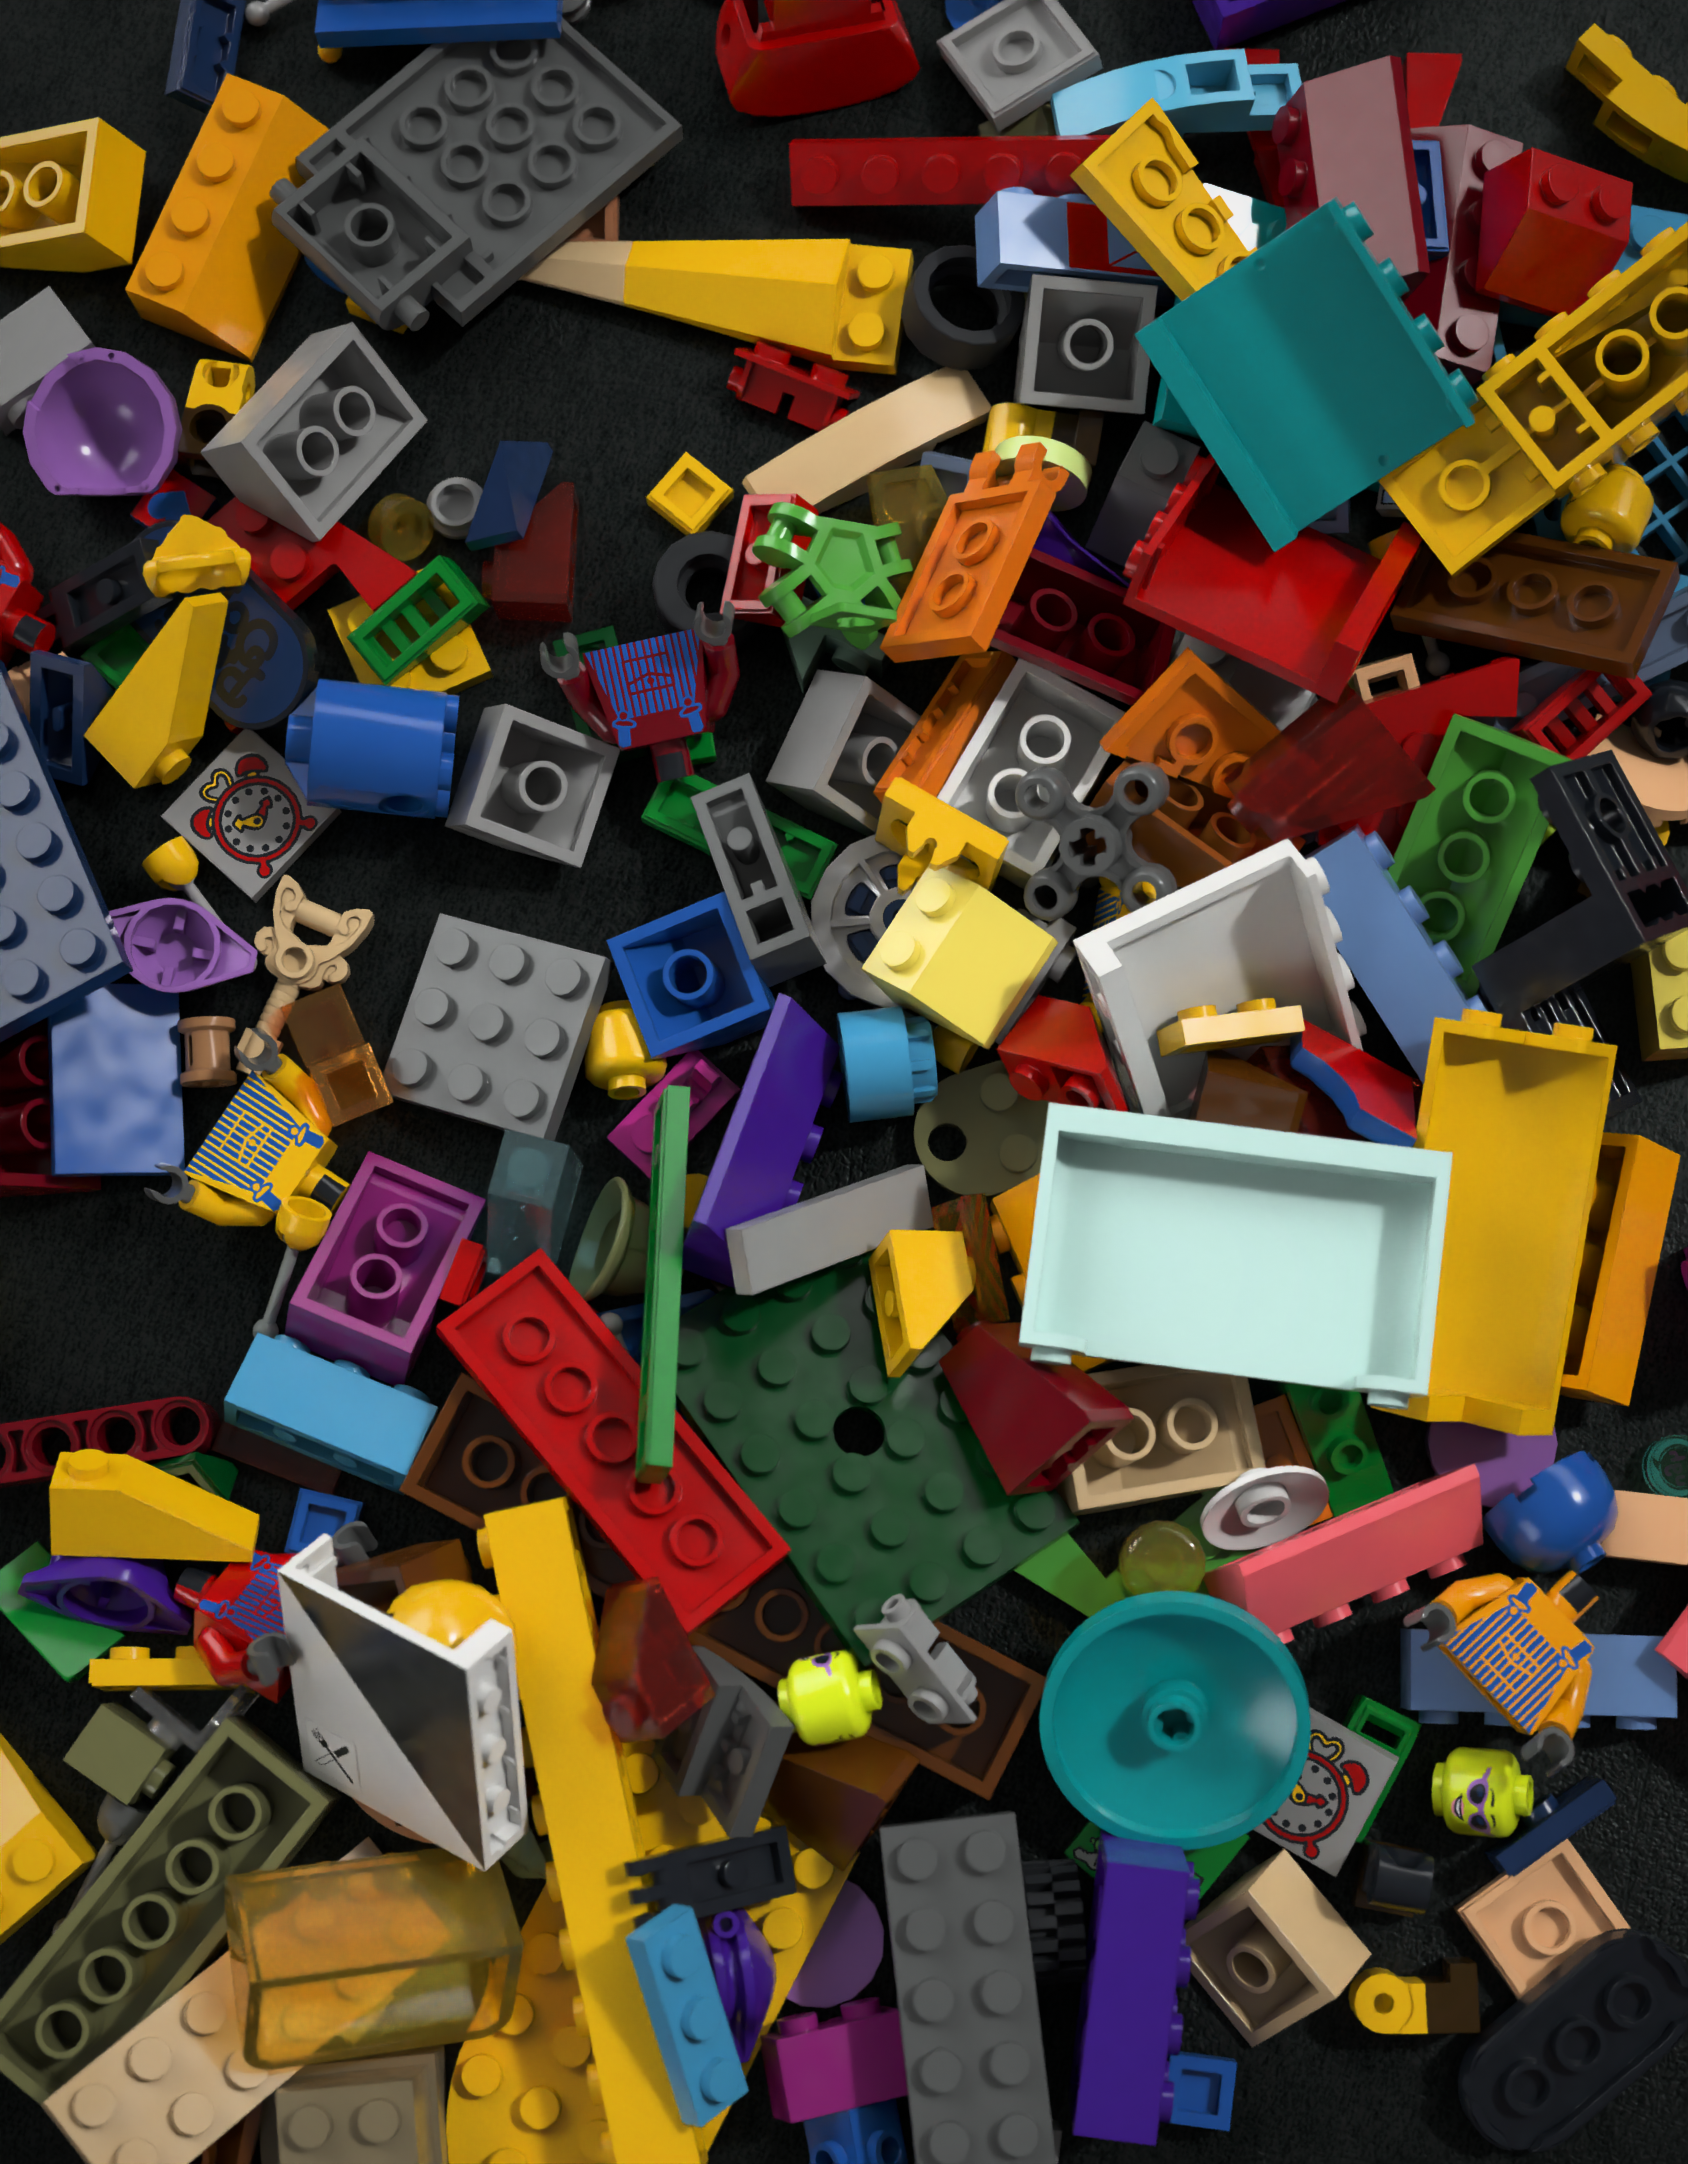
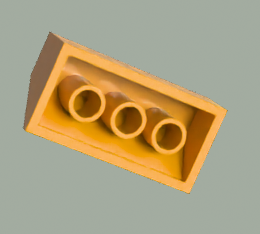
(214, 254)
(1618, 1267)

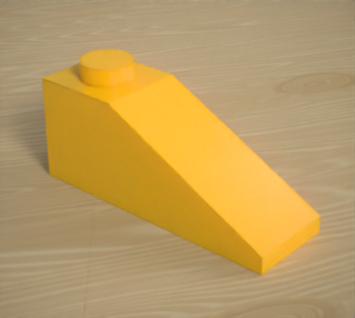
(164, 698)
(137, 1511)

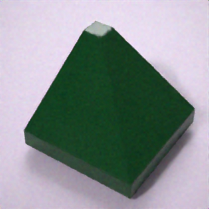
(202, 1471)

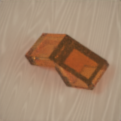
(336, 1055)

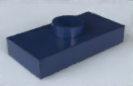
(204, 50)
(1550, 1824)

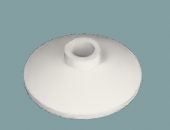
(1264, 1507)

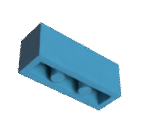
(329, 1411)

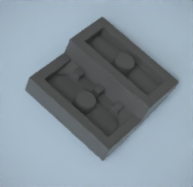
(727, 1748)

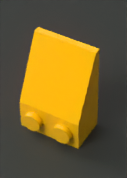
(69, 197)
(38, 1844)

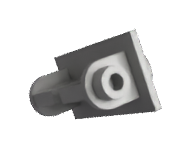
(934, 1683)

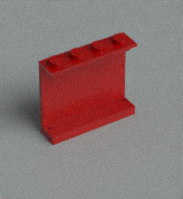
(1285, 611)

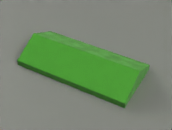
(1474, 838)

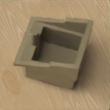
(360, 2111)

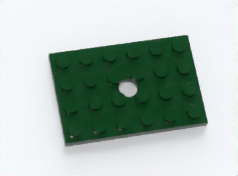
(912, 1519)

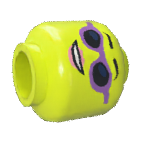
(829, 1697)
(1481, 1792)

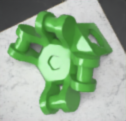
(843, 564)

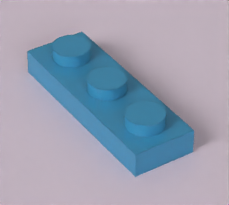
(687, 2014)

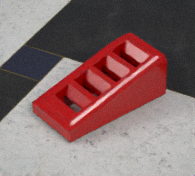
(1592, 731)

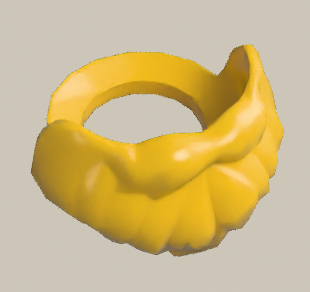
(195, 558)

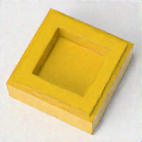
(690, 496)

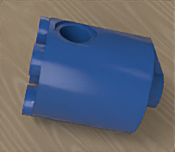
(374, 748)

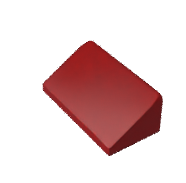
(748, 574)

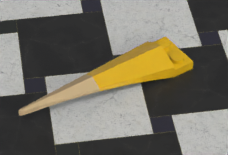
(802, 295)

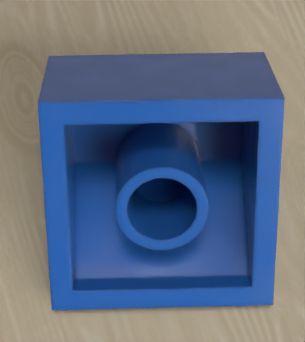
(691, 979)

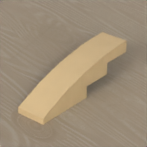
(875, 438)

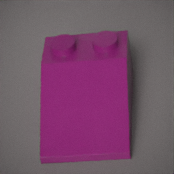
(382, 1269)

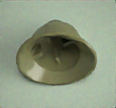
(612, 1245)

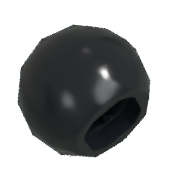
(1663, 720)

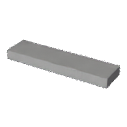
(827, 1228)

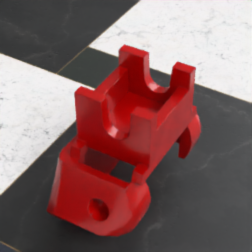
(812, 54)

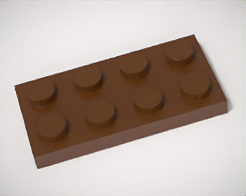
(1543, 602)

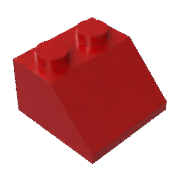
(1549, 231)

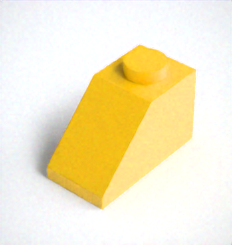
(917, 1289)

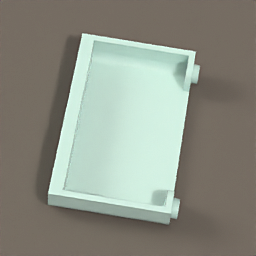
(1236, 1252)

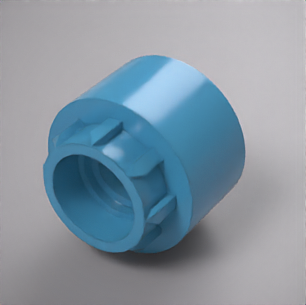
(885, 1063)

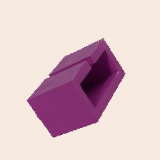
(834, 2063)

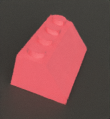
(1357, 1554)

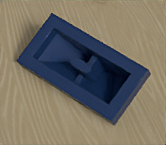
(509, 494)
(63, 705)

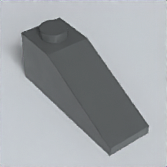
(758, 881)

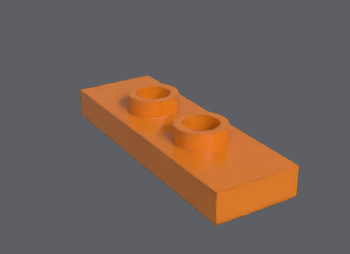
(949, 722)

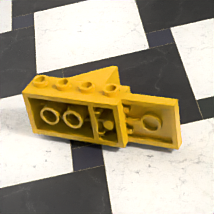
(1558, 410)

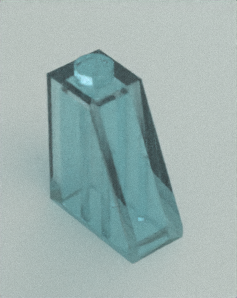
(529, 1199)

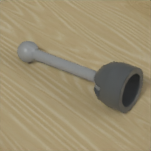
(116, 1825)

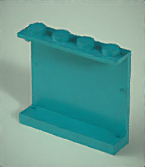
(1308, 371)

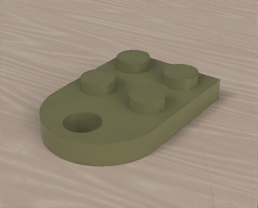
(999, 1130)

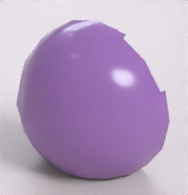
(102, 426)

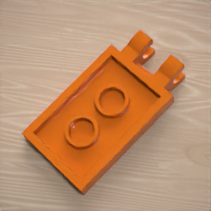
(974, 558)

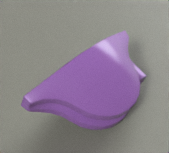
(180, 945)

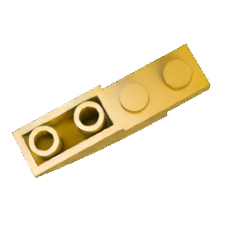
(1637, 107)

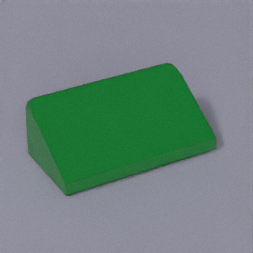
(58, 1638)

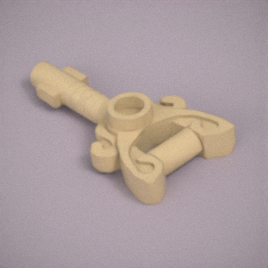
(299, 964)

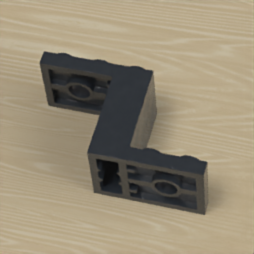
(1632, 910)

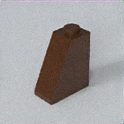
(837, 1792)

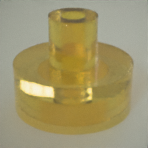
(401, 526)

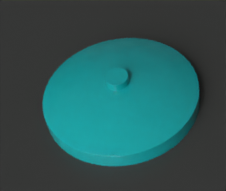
(1175, 1720)

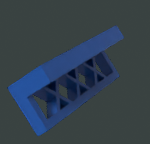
(434, 21)

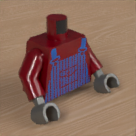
(654, 689)

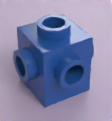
(857, 2136)

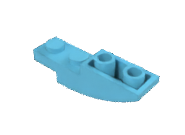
(1194, 91)

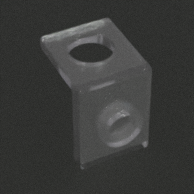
(176, 1730)

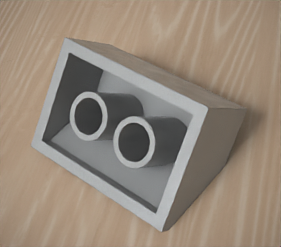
(316, 433)

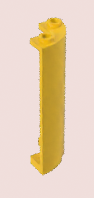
(1526, 1151)

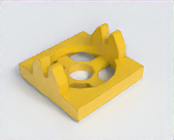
(936, 837)

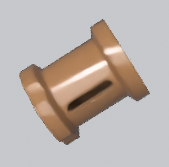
(207, 1051)

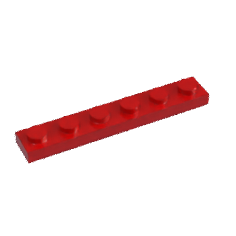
(933, 168)

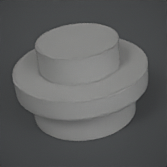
(454, 506)

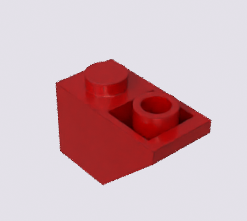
(1061, 1057)

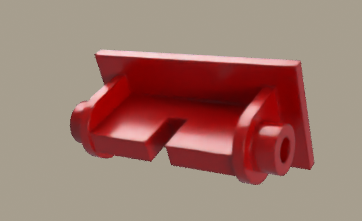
(770, 376)

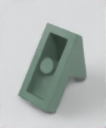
(812, 643)

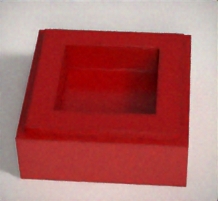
(465, 1274)

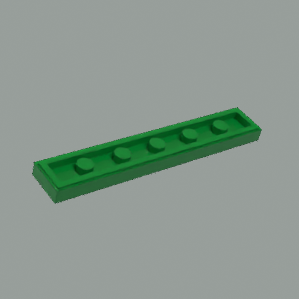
(663, 1286)

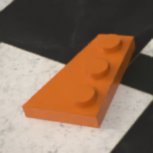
(1191, 725)

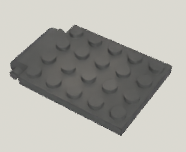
(468, 173)

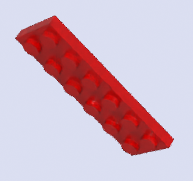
(577, 1408)

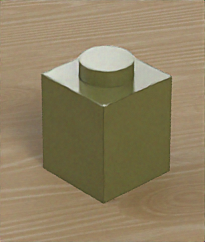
(122, 1755)

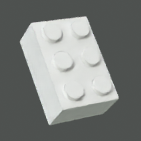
(1030, 725)

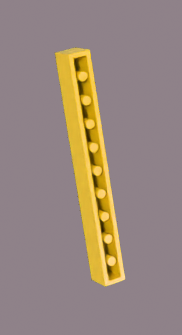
(589, 1822)

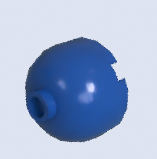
(1557, 1518)

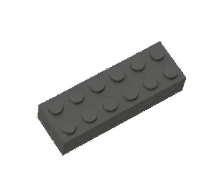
(966, 1991)

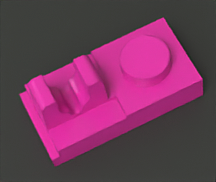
(709, 1096)

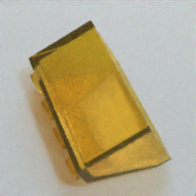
(369, 1956)

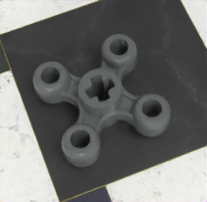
(1111, 822)

